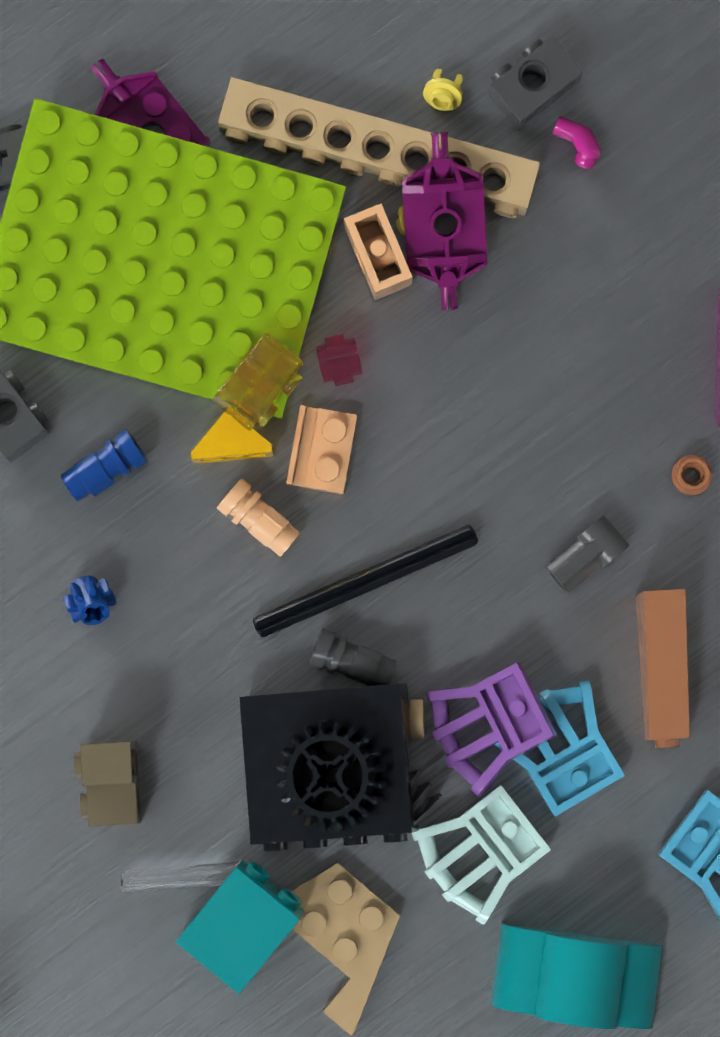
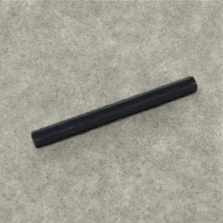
(365, 581)

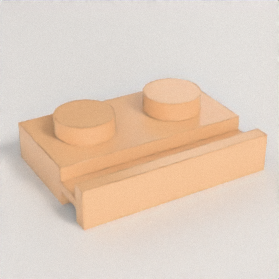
(321, 449)

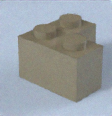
(111, 783)

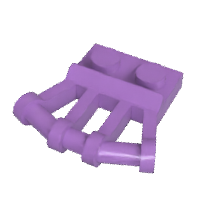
(512, 712)

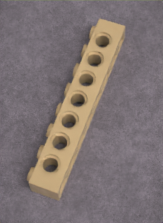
(247, 98)

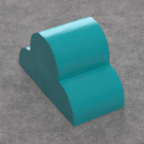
(576, 978)

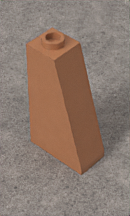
(663, 665)

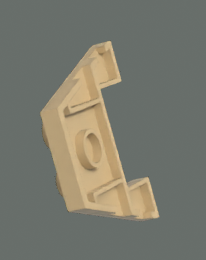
(351, 931)

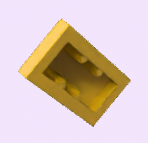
(230, 441)

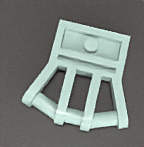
(504, 836)

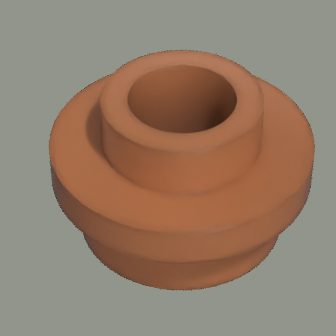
(704, 475)

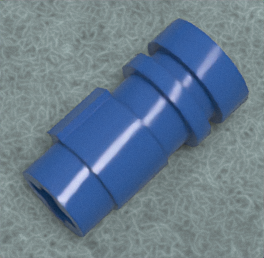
(100, 468)

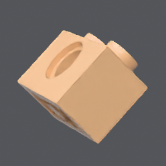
(378, 251)

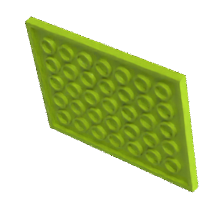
(156, 251)

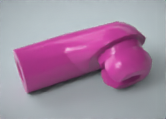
(583, 140)

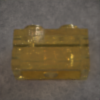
(258, 382)

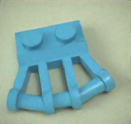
(581, 767)
(696, 846)

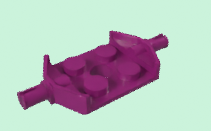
(144, 102)
(439, 189)

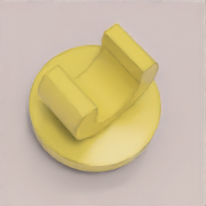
(442, 92)

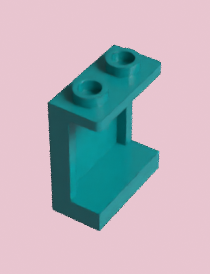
(241, 925)

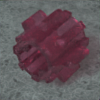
(339, 360)

